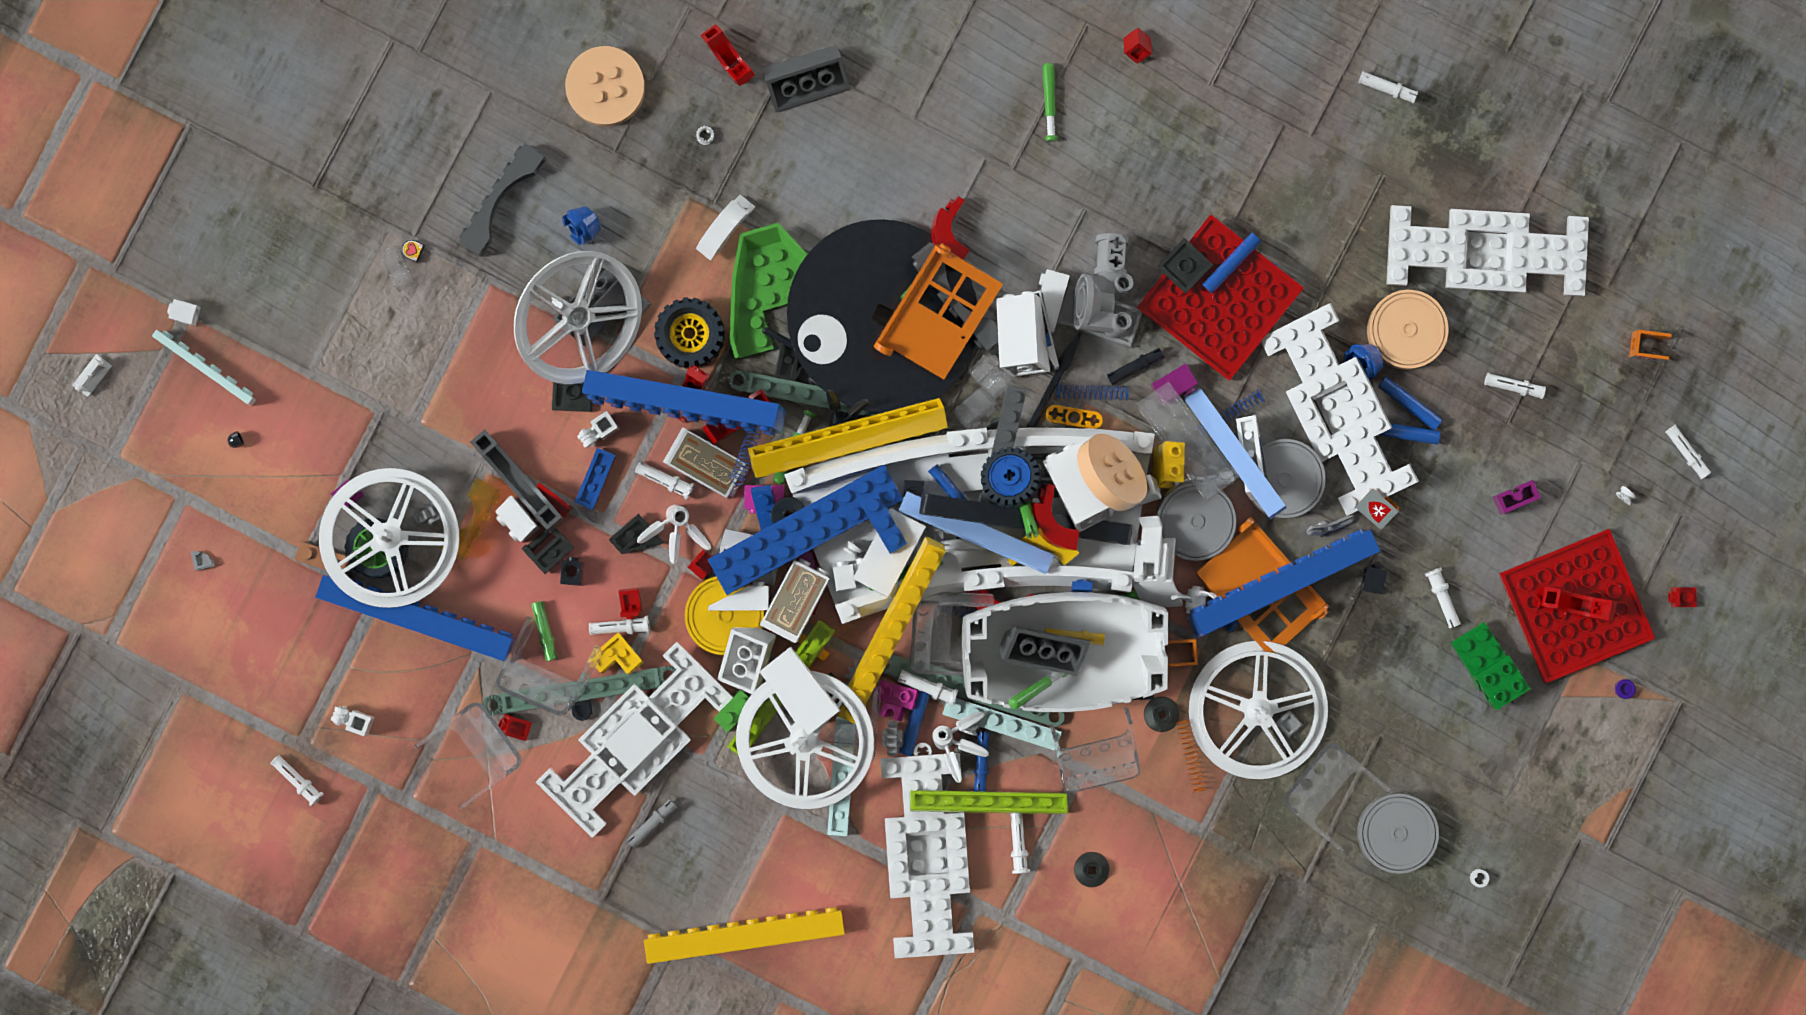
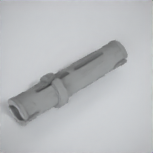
(659, 816)

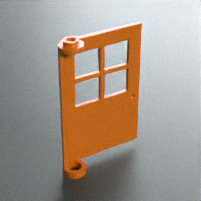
(927, 335)
(1247, 559)

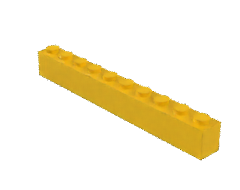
(847, 438)
(894, 622)
(744, 936)

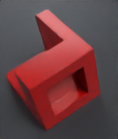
(1137, 45)
(700, 565)

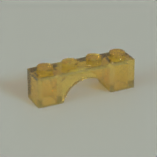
(482, 497)

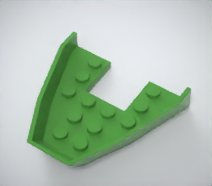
(760, 282)

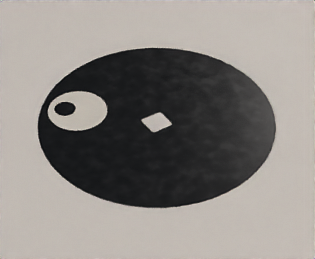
(834, 309)

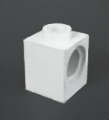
(183, 312)

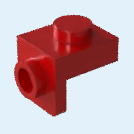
(630, 603)

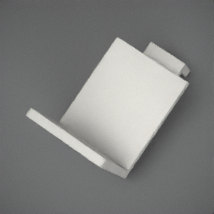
(1155, 565)

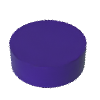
(1625, 689)

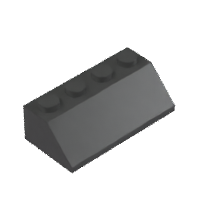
(806, 78)
(606, 293)
(1043, 650)

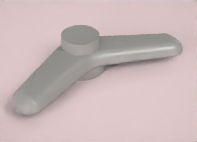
(1325, 528)

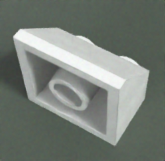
(517, 519)

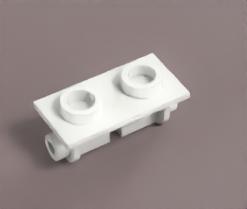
(92, 375)

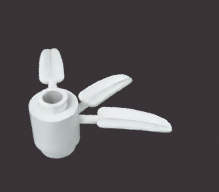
(675, 537)
(1194, 597)
(946, 743)

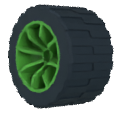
(376, 565)

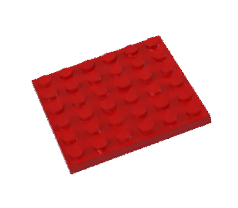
(1237, 316)
(1569, 641)

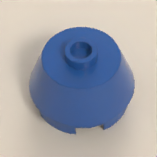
(582, 224)
(1368, 356)

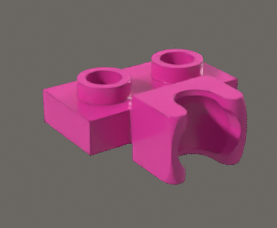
(896, 699)

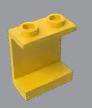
(1168, 464)

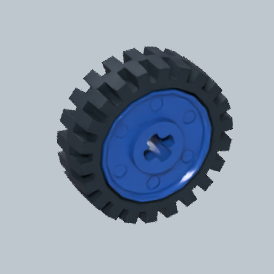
(1023, 484)

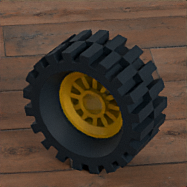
(687, 310)

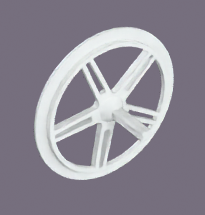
(578, 316)
(389, 538)
(1258, 710)
(804, 745)

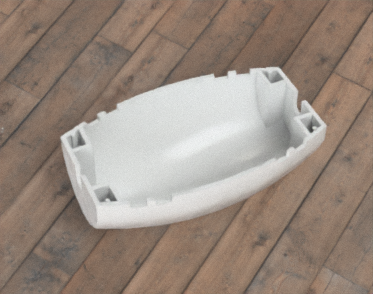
(1123, 669)

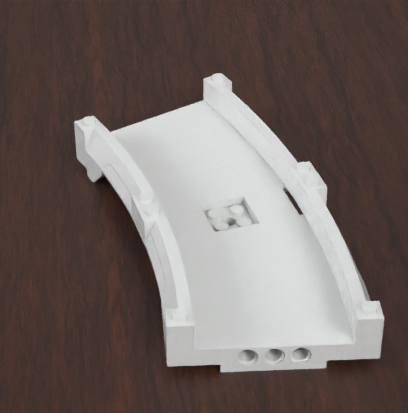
(1102, 563)

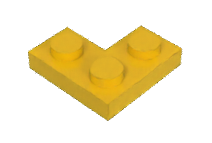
(618, 651)

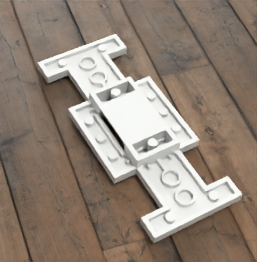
(1487, 259)
(1346, 404)
(640, 745)
(922, 866)

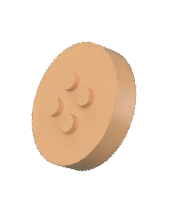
(605, 86)
(1408, 329)
(1112, 472)

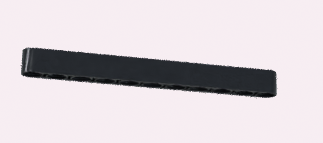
(1012, 518)

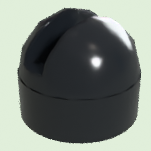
(235, 440)

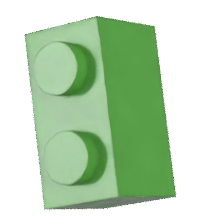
(730, 714)

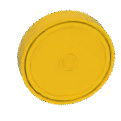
(713, 628)

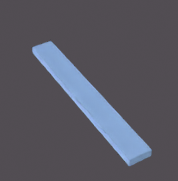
(1235, 453)
(983, 536)

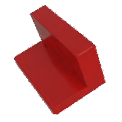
(559, 504)

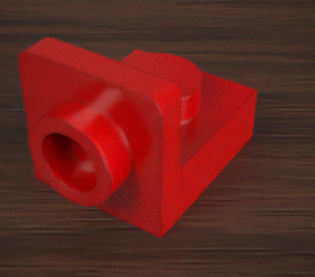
(1683, 597)
(515, 727)

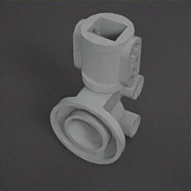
(1097, 293)

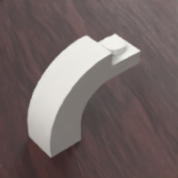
(724, 226)

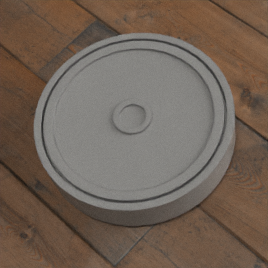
(1295, 476)
(1198, 525)
(1398, 833)

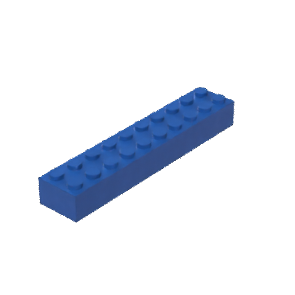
(684, 402)
(801, 531)
(1285, 582)
(426, 621)

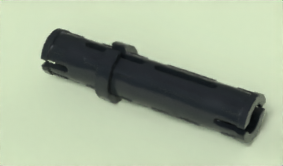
(1138, 364)

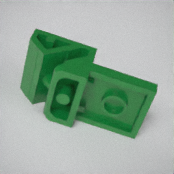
(1489, 666)

